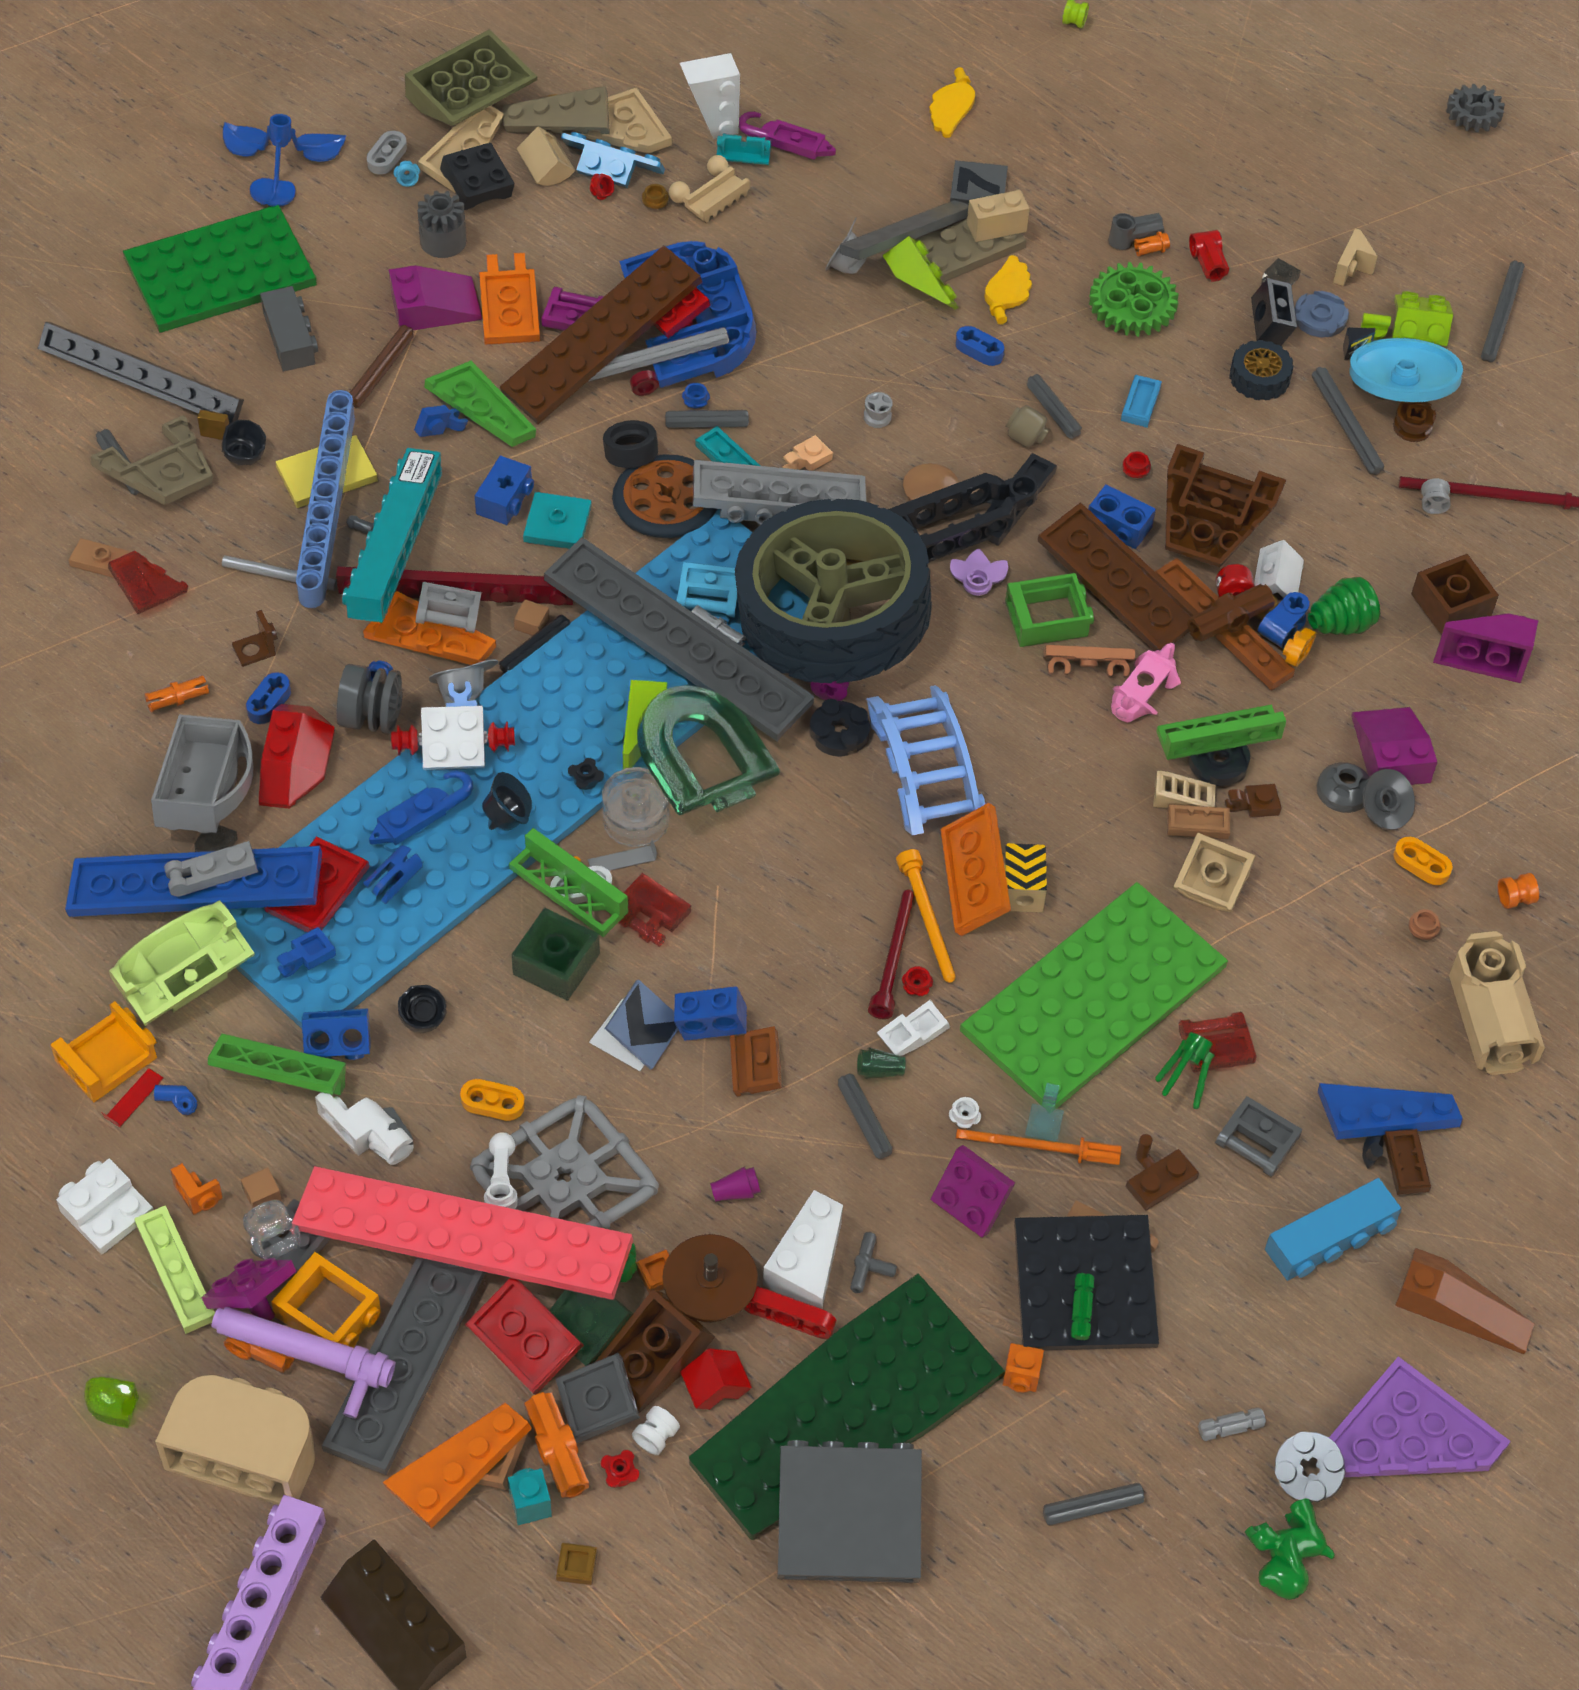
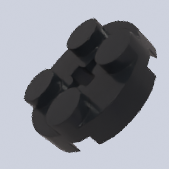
(839, 713)
(1221, 773)

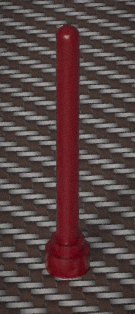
(882, 1003)

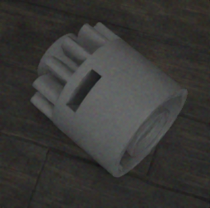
(441, 225)

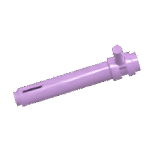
(354, 1362)

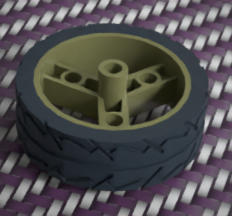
(810, 552)

